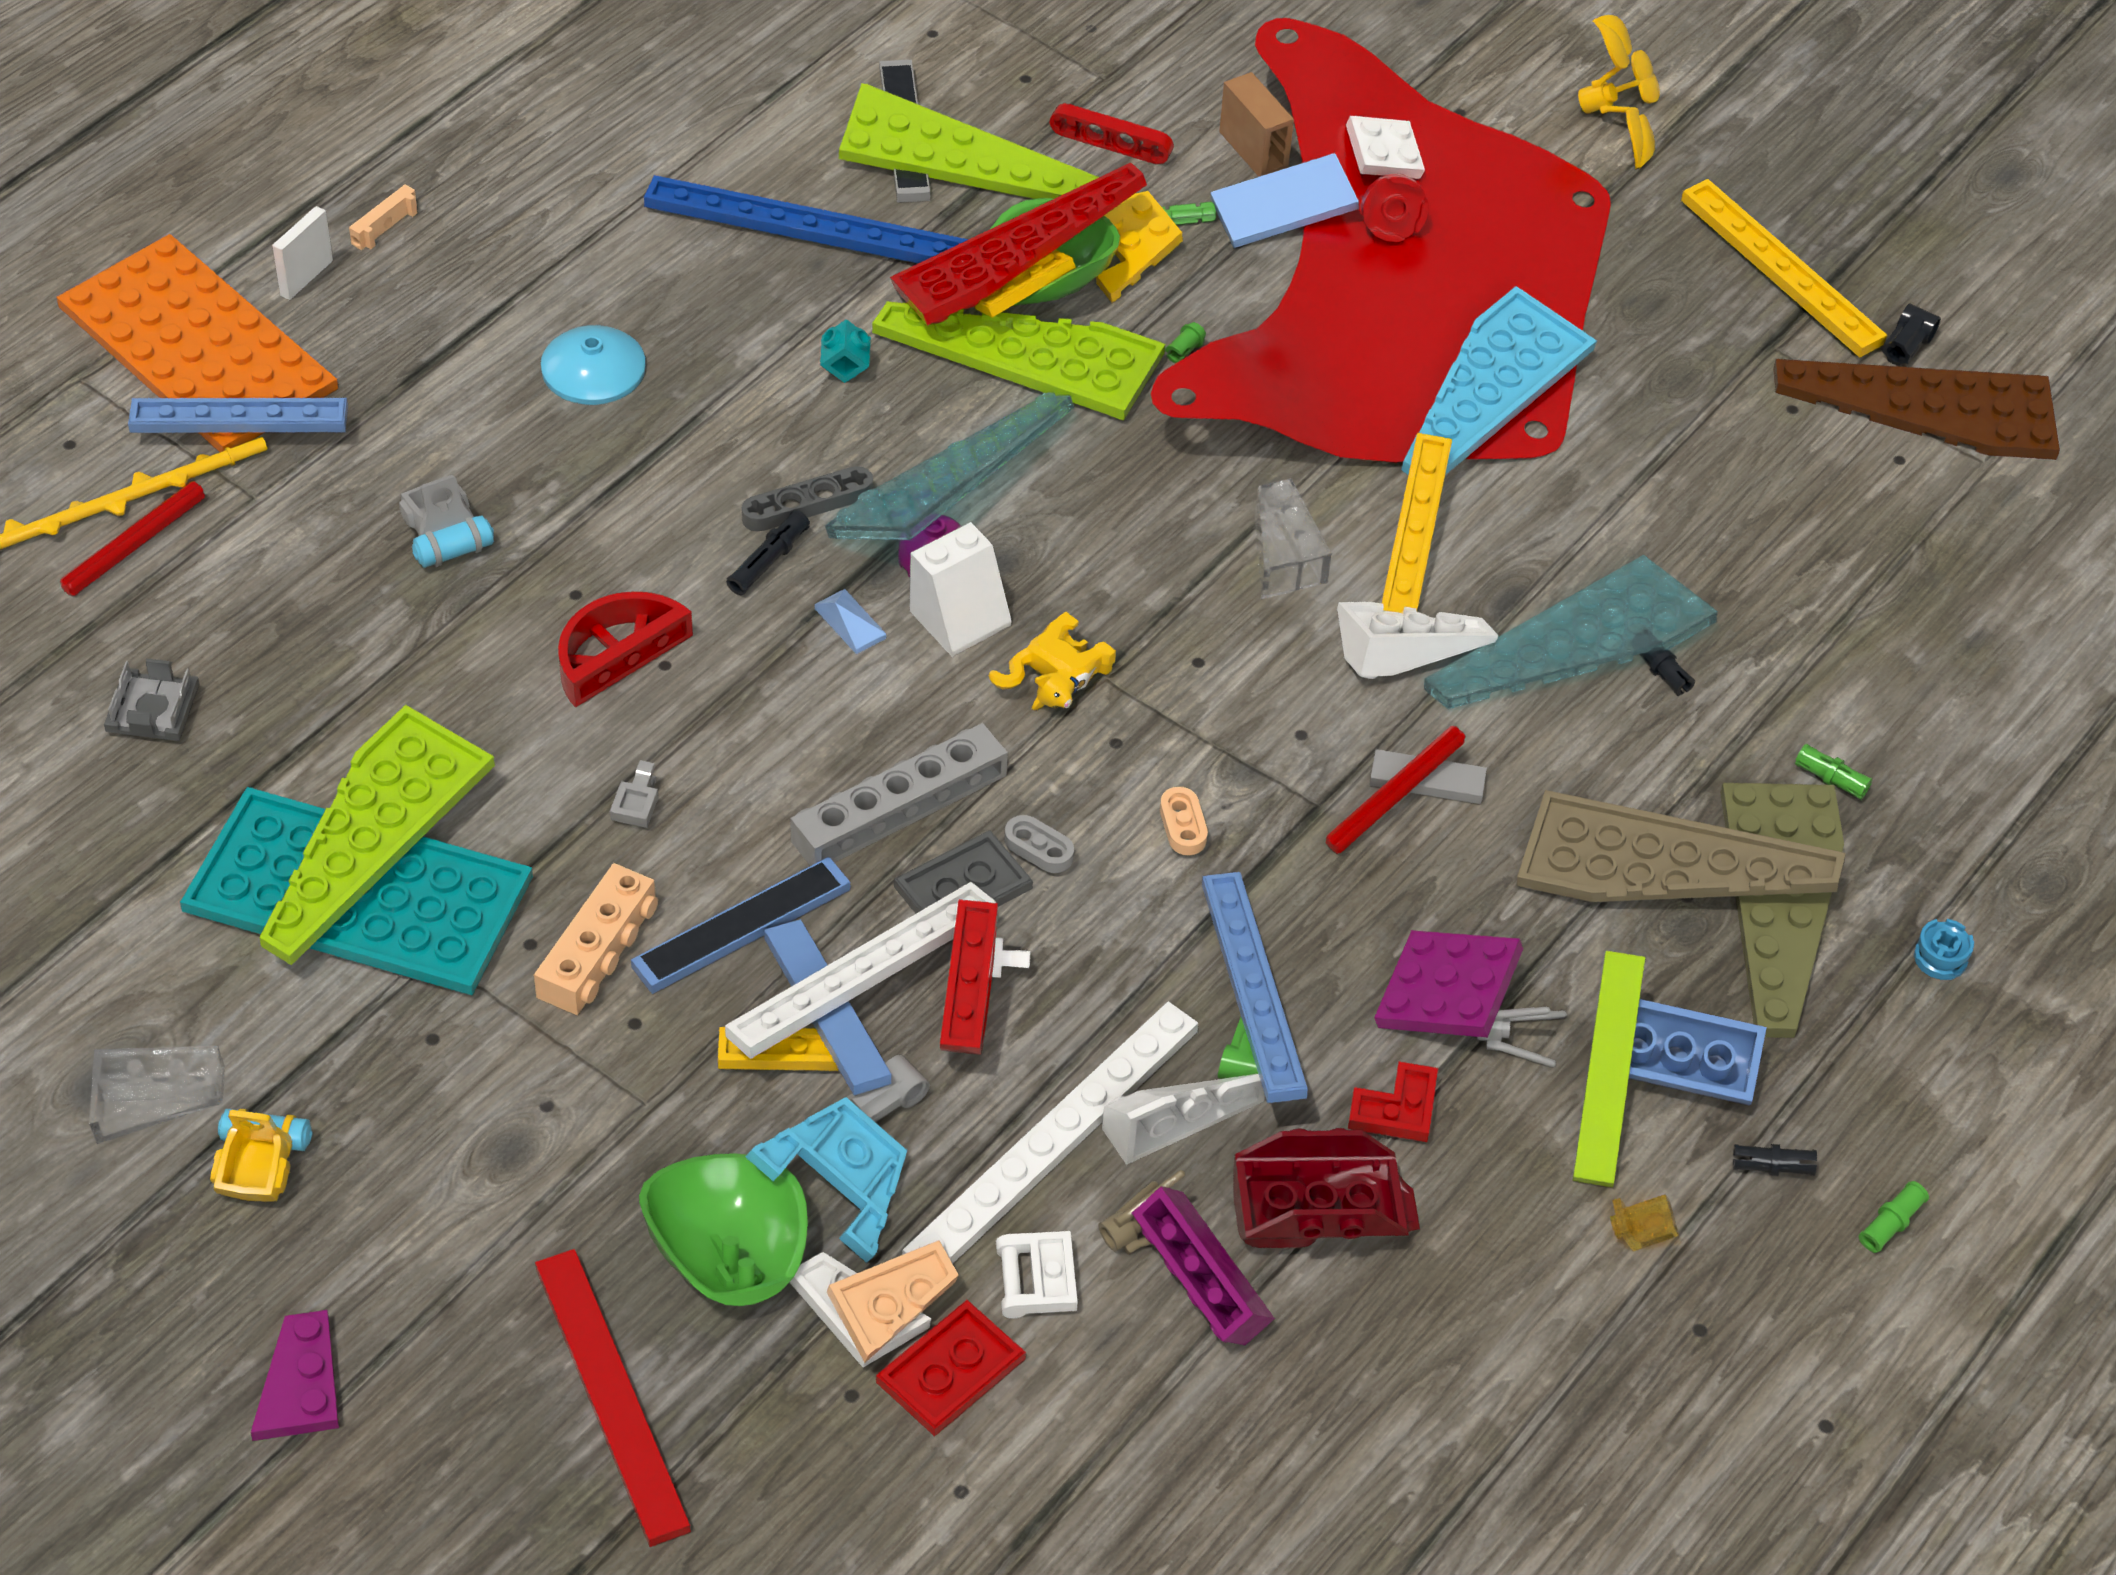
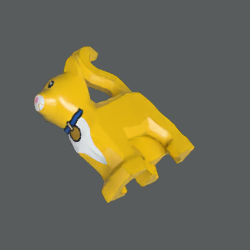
(1060, 661)

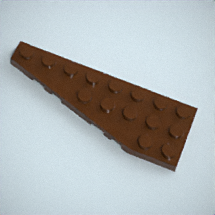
(1982, 409)

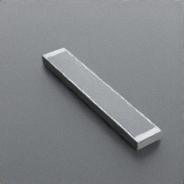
(898, 79)

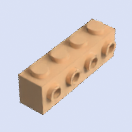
(595, 939)

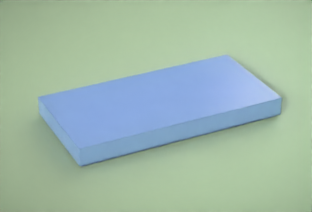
(1284, 200)

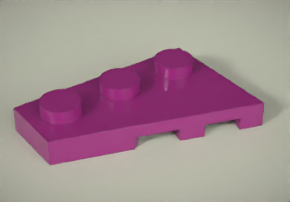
(300, 1380)

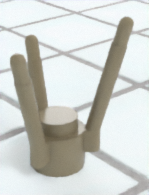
(1122, 1228)

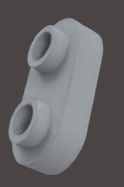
(1041, 844)

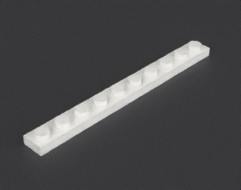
(1057, 1133)

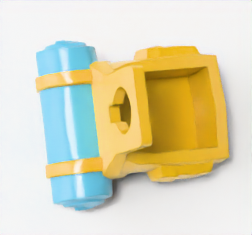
(256, 1153)

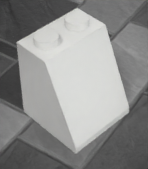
(958, 589)

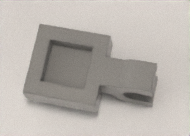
(636, 800)

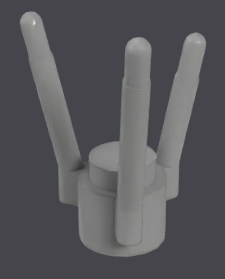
(1501, 1029)

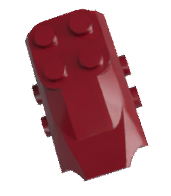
(1319, 1187)

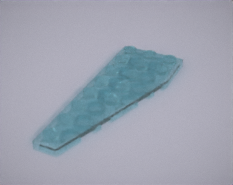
(926, 491)
(1607, 621)

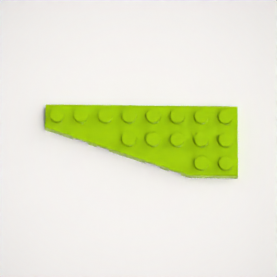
(1092, 363)
(381, 809)

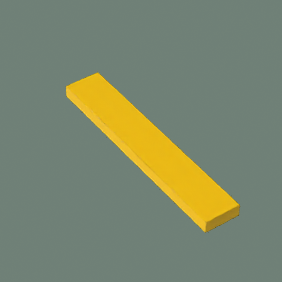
(1416, 523)

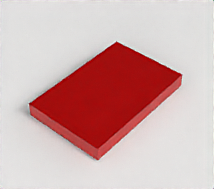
(950, 1367)

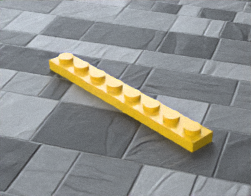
(1784, 268)

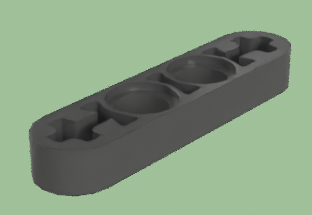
(805, 494)

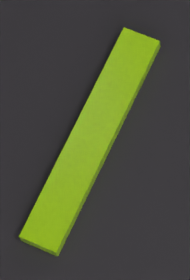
(1608, 1069)

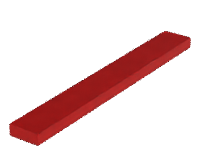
(612, 1398)

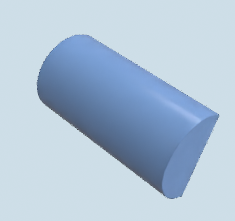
(1696, 1052)

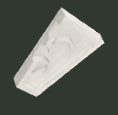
(812, 1284)

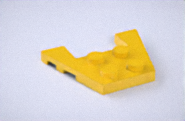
(1145, 239)

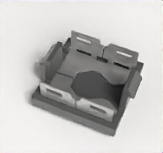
(152, 702)

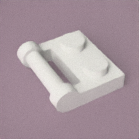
(1050, 1268)

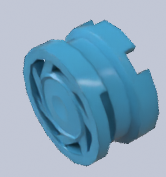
(1943, 949)

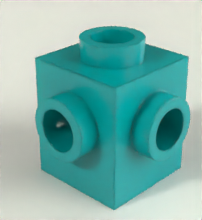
(845, 350)

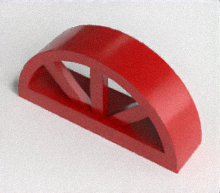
(667, 627)
(969, 977)

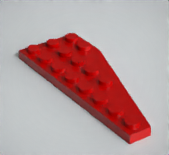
(995, 257)

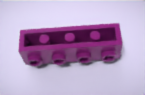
(1202, 1266)

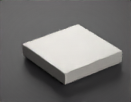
(302, 252)

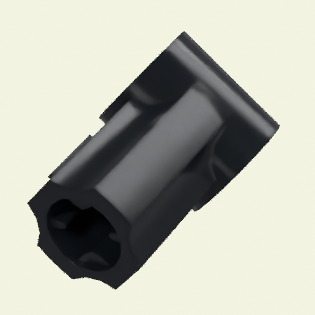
(1912, 330)

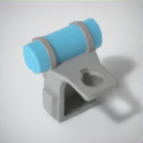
(443, 522)

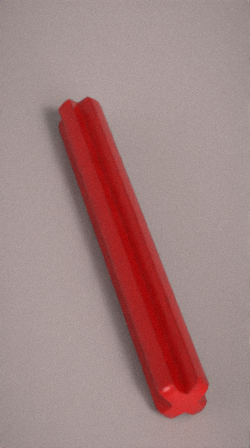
(132, 538)
(1395, 789)

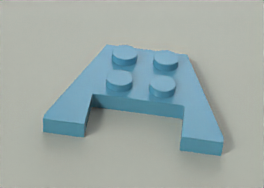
(850, 1155)

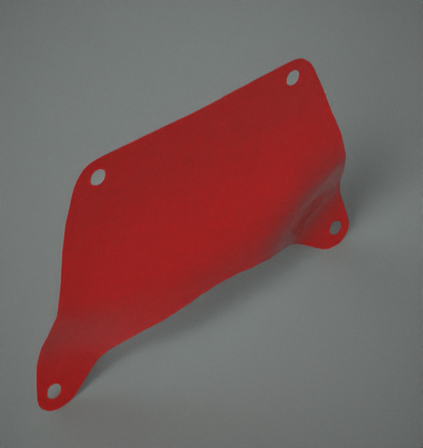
(1380, 322)

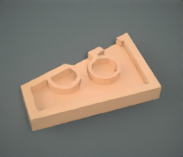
(891, 1295)

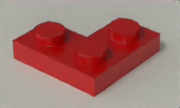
(1398, 1114)

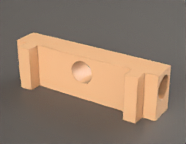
(383, 217)

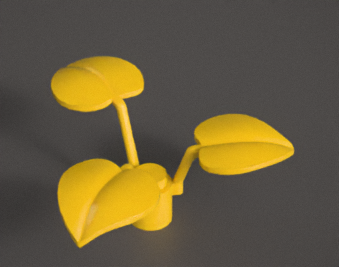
(1603, 94)

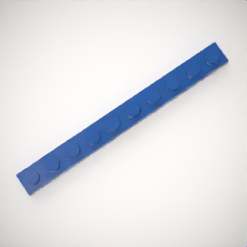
(796, 220)

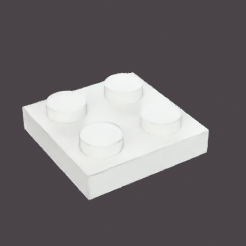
(1384, 146)

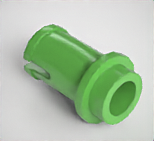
(1191, 337)

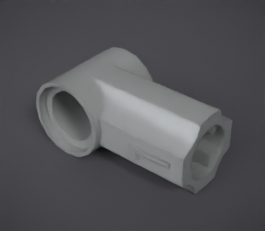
(906, 1089)

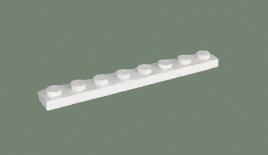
(850, 975)

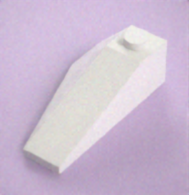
(1396, 642)
(1168, 1114)

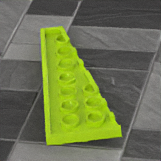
(910, 137)

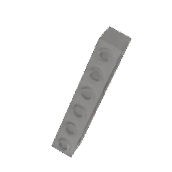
(899, 796)

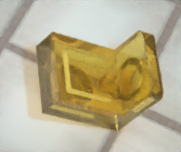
(1644, 1222)

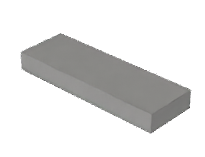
(1447, 781)

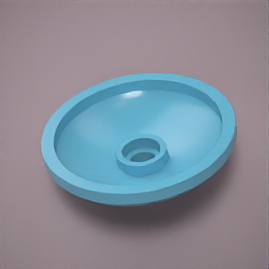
(593, 365)

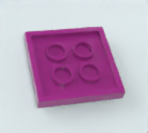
(1449, 983)

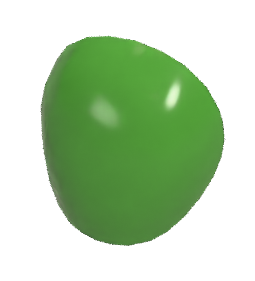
(1090, 250)
(727, 1226)

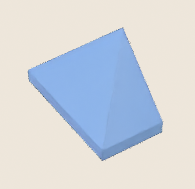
(850, 621)

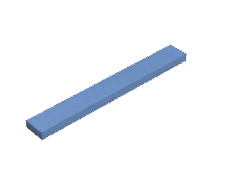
(1254, 988)

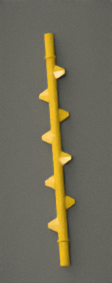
(116, 501)

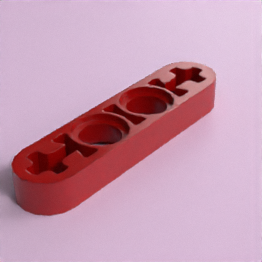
(1067, 122)

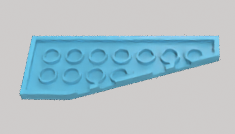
(1502, 367)

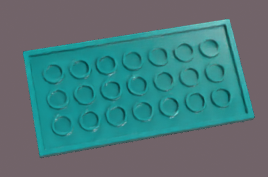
(424, 919)

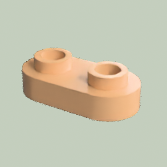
(1185, 824)

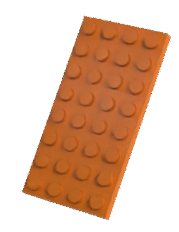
(191, 333)

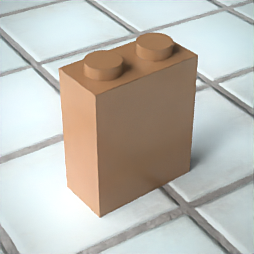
(1256, 124)

